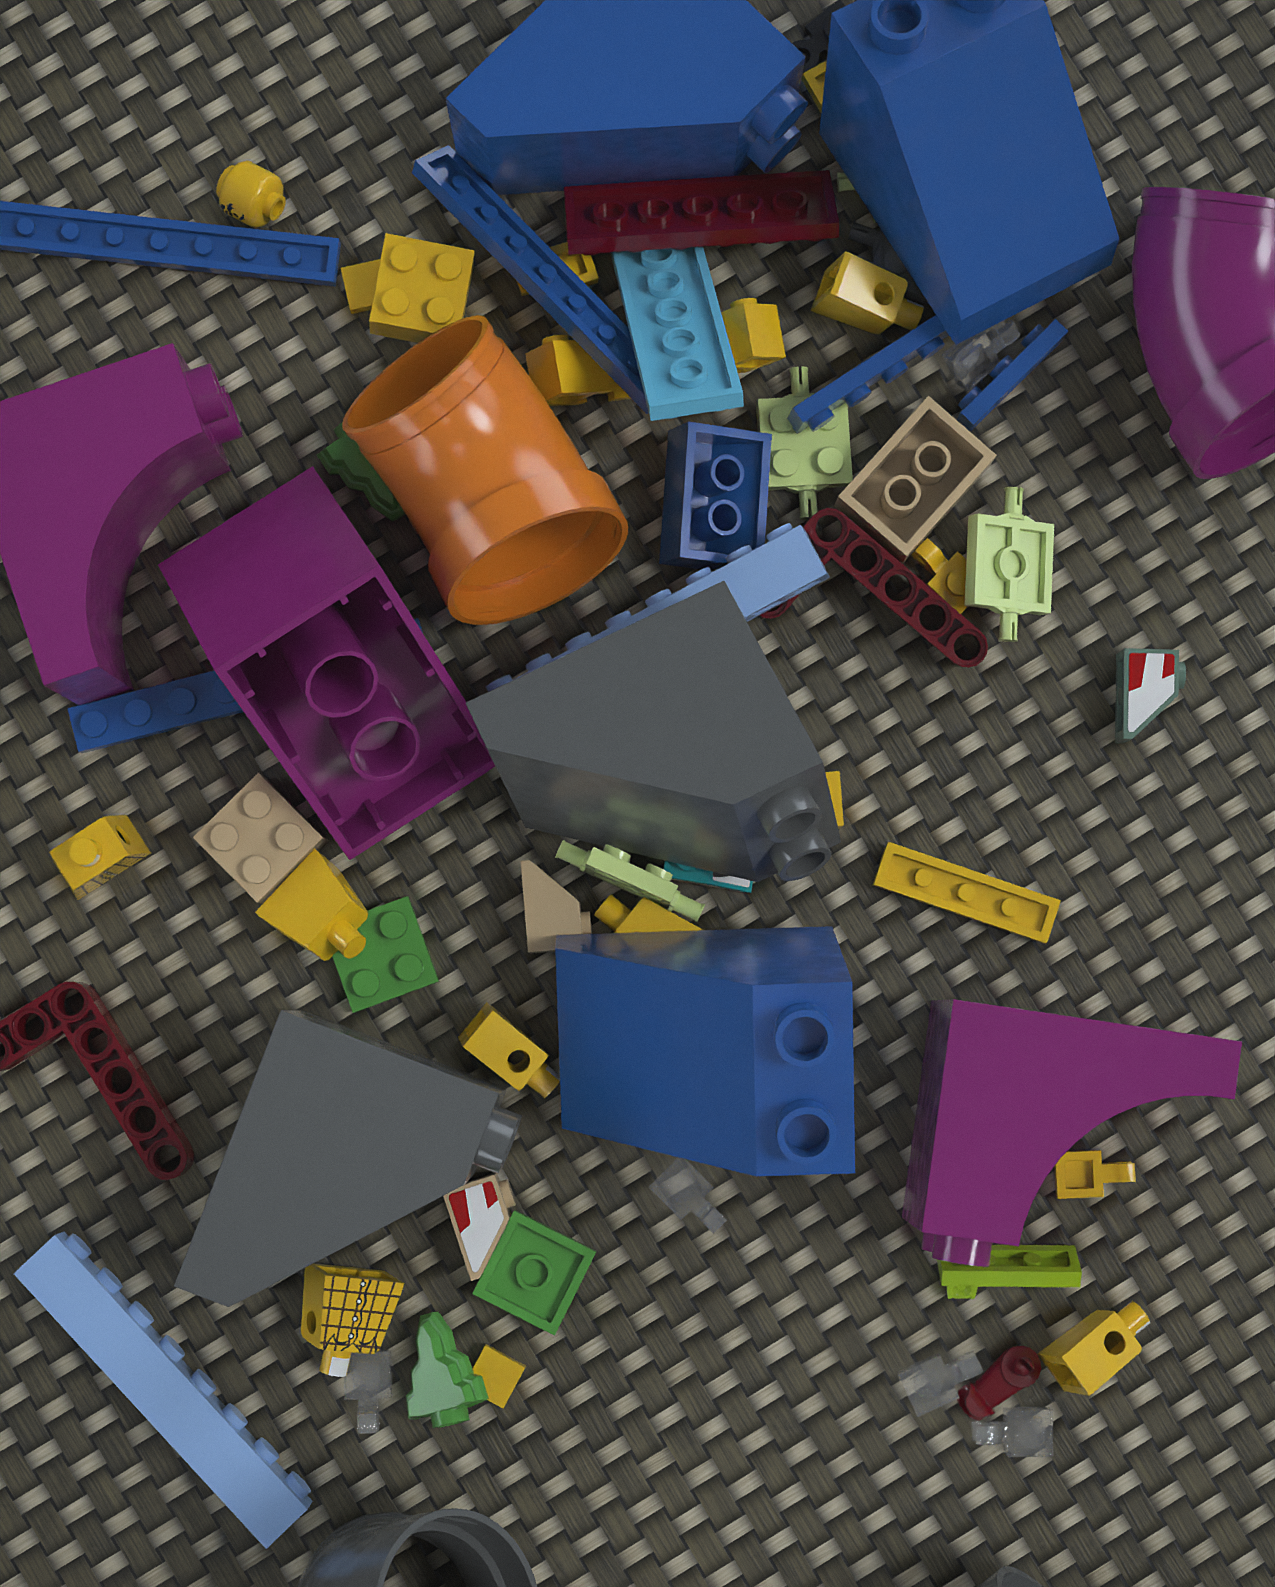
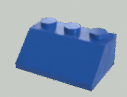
(713, 494)

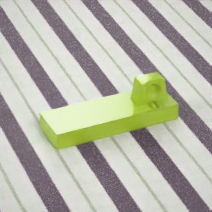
(1014, 1268)

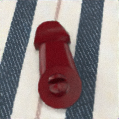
(1009, 1374)

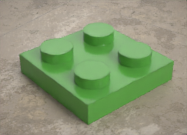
(392, 959)
(534, 1272)

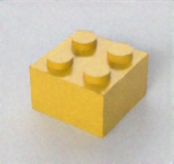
(419, 288)

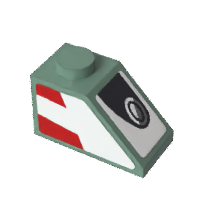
(1144, 687)

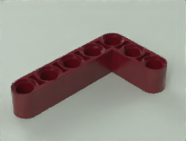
(874, 581)
(100, 1067)

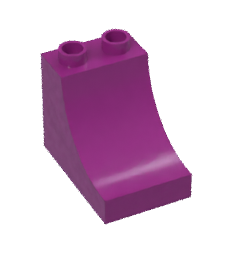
(83, 489)
(327, 663)
(1014, 1094)

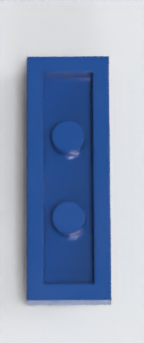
(1010, 373)

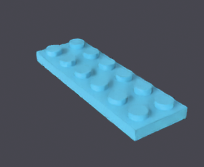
(677, 332)

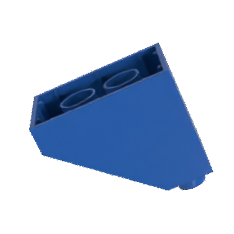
(629, 96)
(967, 151)
(711, 1046)

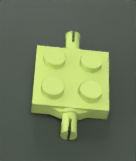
(809, 459)
(1009, 564)
(614, 868)

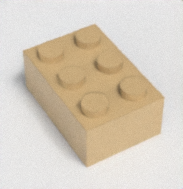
(915, 479)

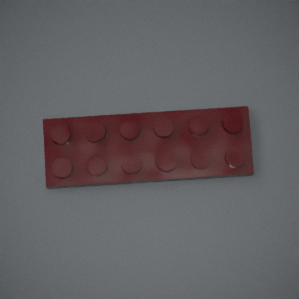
(700, 212)

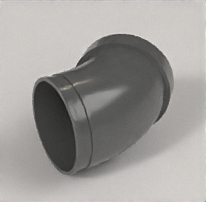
(364, 1548)

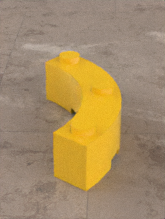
(570, 375)

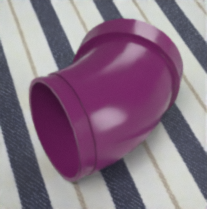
(1209, 321)

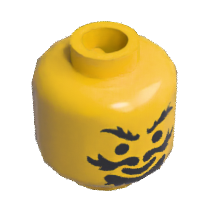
(250, 194)

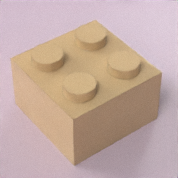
(259, 838)

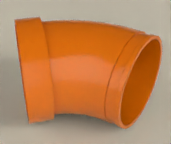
(485, 476)

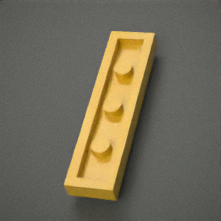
(966, 892)

